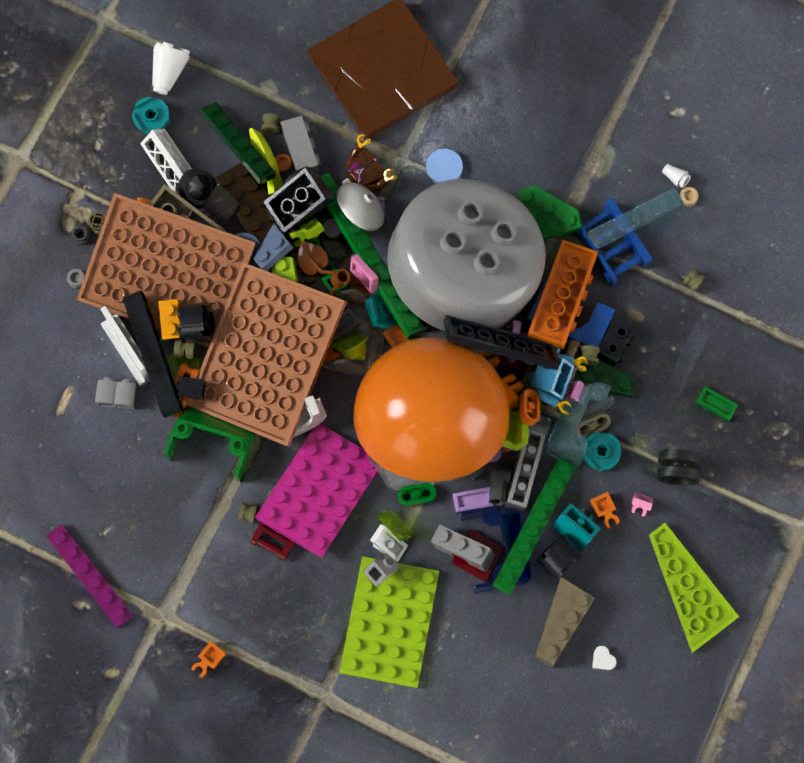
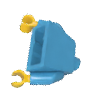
(552, 383)

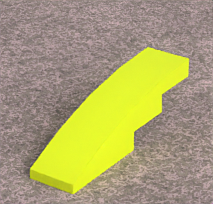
(264, 149)

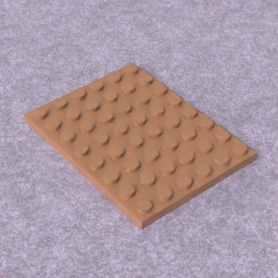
(163, 258)
(267, 353)

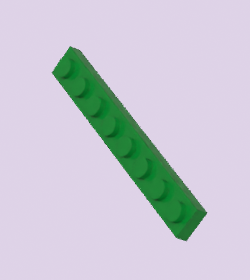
(533, 526)

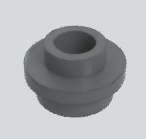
(78, 230)

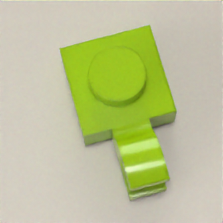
(308, 230)

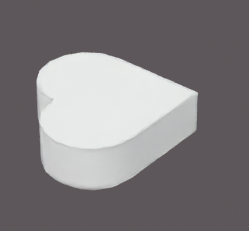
(602, 659)

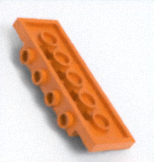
(563, 294)

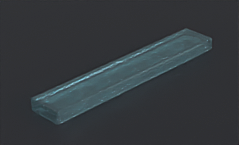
(635, 218)

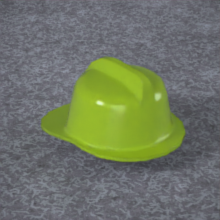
(352, 346)

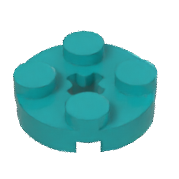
(151, 105)
(377, 316)
(600, 462)

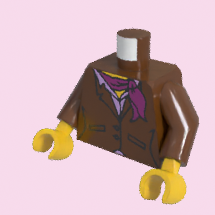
(365, 169)

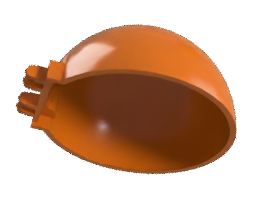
(434, 409)

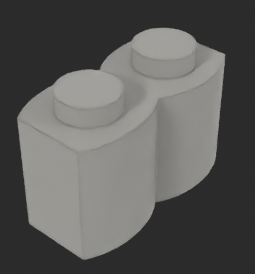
(116, 394)

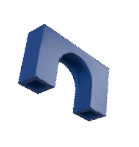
(590, 333)

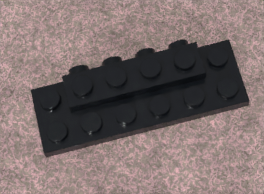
(500, 342)

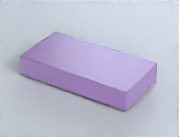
(471, 499)

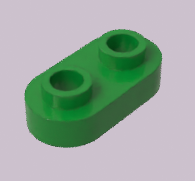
(416, 493)

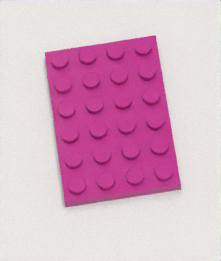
(318, 490)

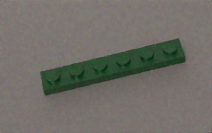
(238, 143)

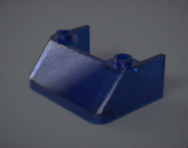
(510, 526)

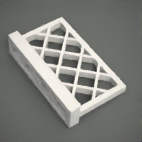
(125, 346)

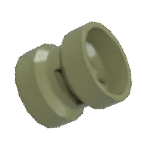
(94, 218)
(184, 349)

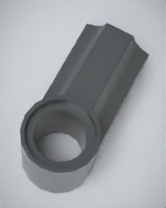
(499, 483)

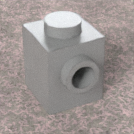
(381, 569)

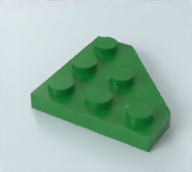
(550, 213)

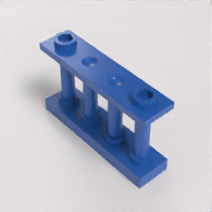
(631, 242)

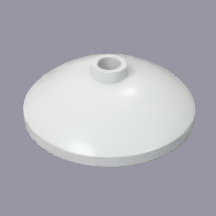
(360, 206)

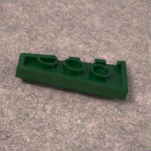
(620, 382)

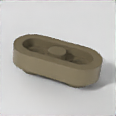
(592, 425)

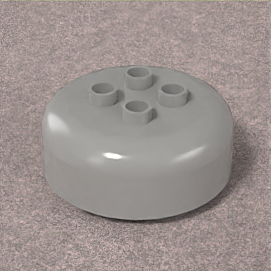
(466, 254)

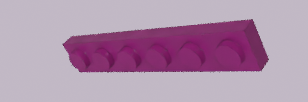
(89, 576)

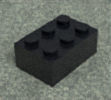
(299, 200)

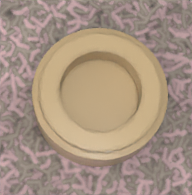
(689, 196)

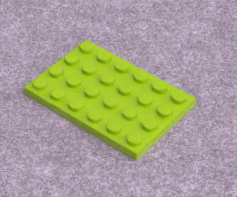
(390, 625)

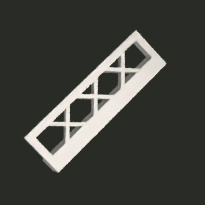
(172, 159)

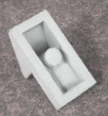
(387, 543)

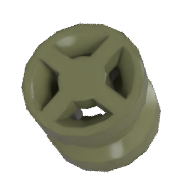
(271, 123)
(694, 280)
(590, 353)
(247, 513)

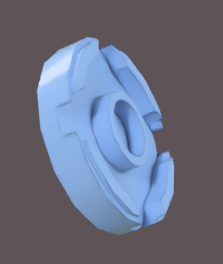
(444, 165)

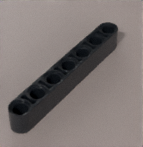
(152, 353)

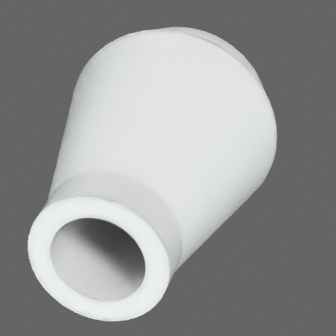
(676, 175)

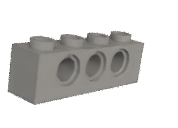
(524, 472)

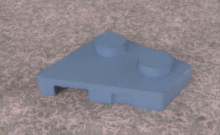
(272, 249)

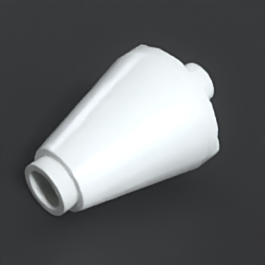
(167, 66)

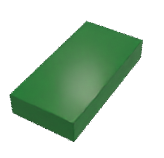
(716, 404)

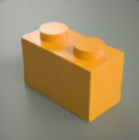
(169, 318)

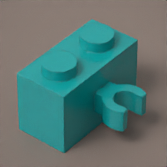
(576, 526)

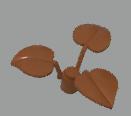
(314, 258)

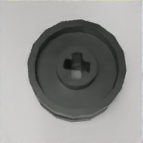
(679, 467)

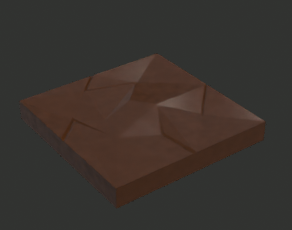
(382, 69)

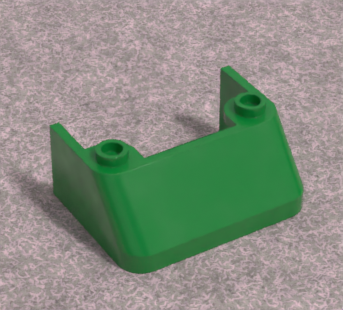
(239, 443)

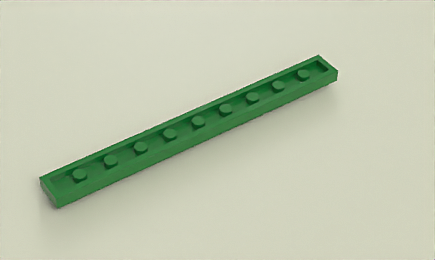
(367, 252)

